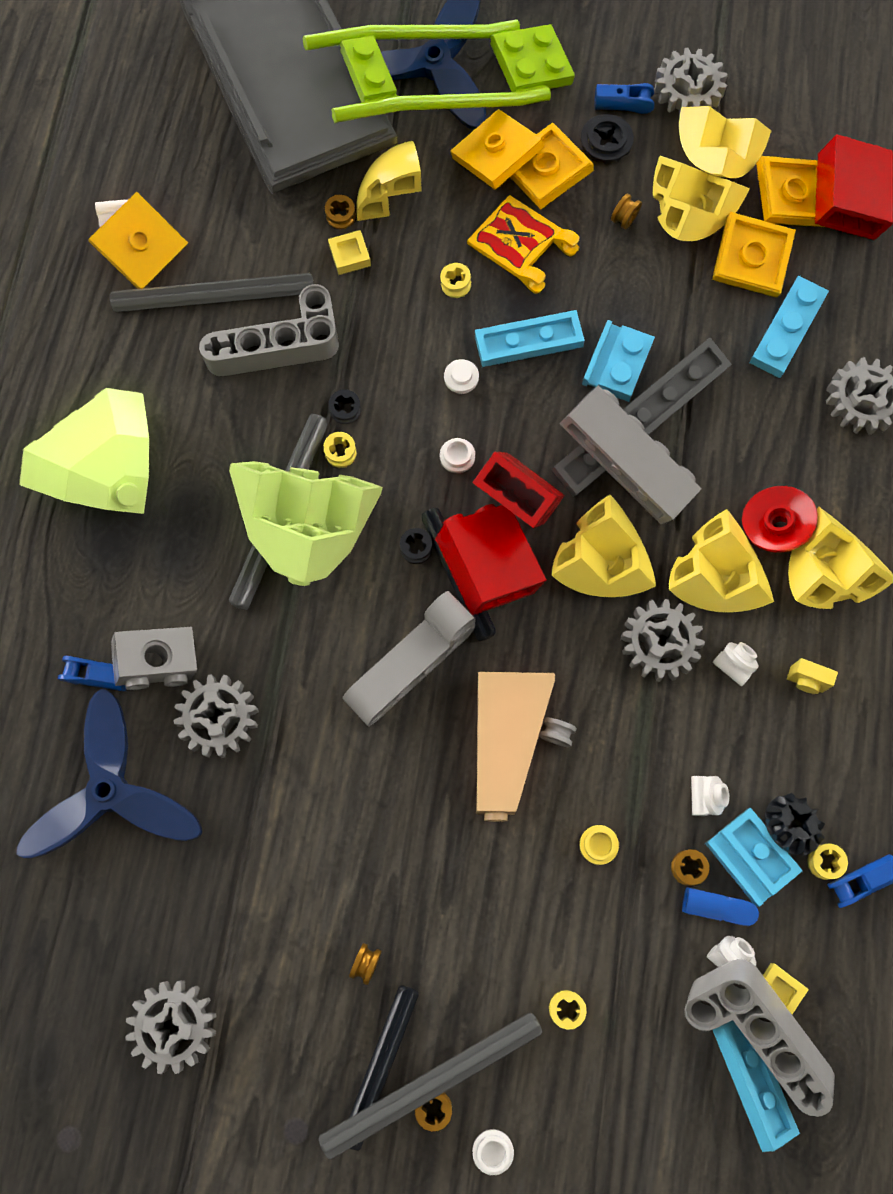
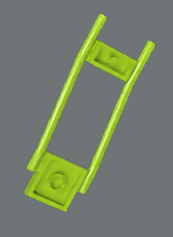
(528, 57)

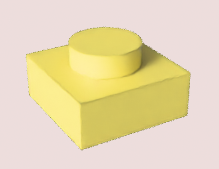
(349, 252)
(811, 676)
(785, 986)

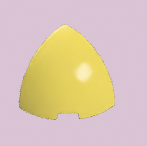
(720, 144)
(390, 175)
(692, 200)
(604, 555)
(835, 567)
(721, 570)

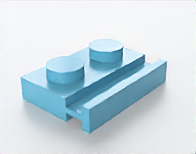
(618, 360)
(753, 857)

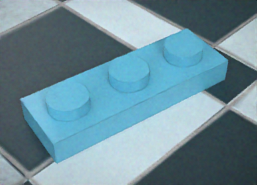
(789, 327)
(529, 338)
(757, 1089)

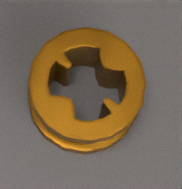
(342, 202)
(626, 211)
(688, 879)
(365, 963)
(446, 1107)

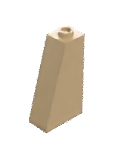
(508, 728)

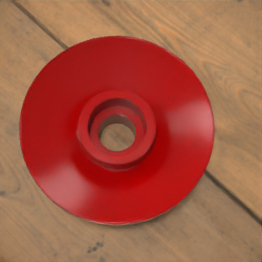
(778, 505)

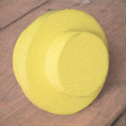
(599, 845)

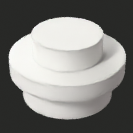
(461, 376)
(457, 455)
(493, 1152)

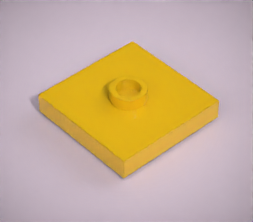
(497, 149)
(552, 168)
(788, 190)
(138, 241)
(753, 254)

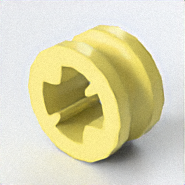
(462, 287)
(350, 452)
(839, 863)
(565, 1022)

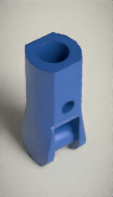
(624, 97)
(97, 674)
(869, 878)
(719, 907)

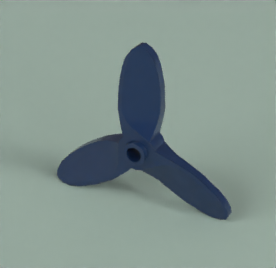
(436, 61)
(106, 762)

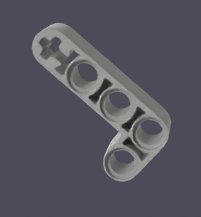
(272, 335)
(411, 660)
(804, 1075)

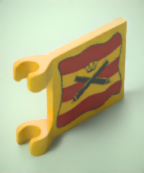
(516, 239)

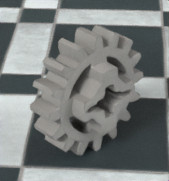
(690, 81)
(865, 382)
(675, 645)
(200, 717)
(153, 1024)

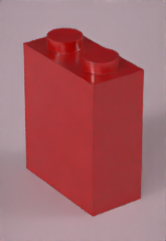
(854, 187)
(518, 489)
(489, 558)

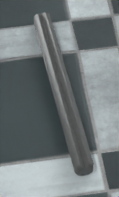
(209, 292)
(255, 563)
(429, 1086)

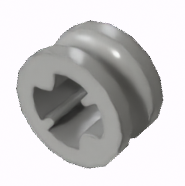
(557, 732)

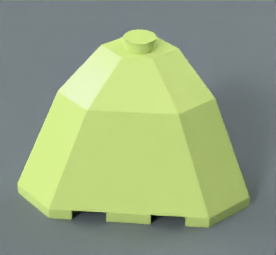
(94, 455)
(299, 520)

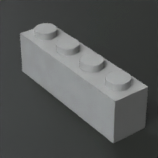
(631, 455)

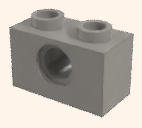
(171, 644)

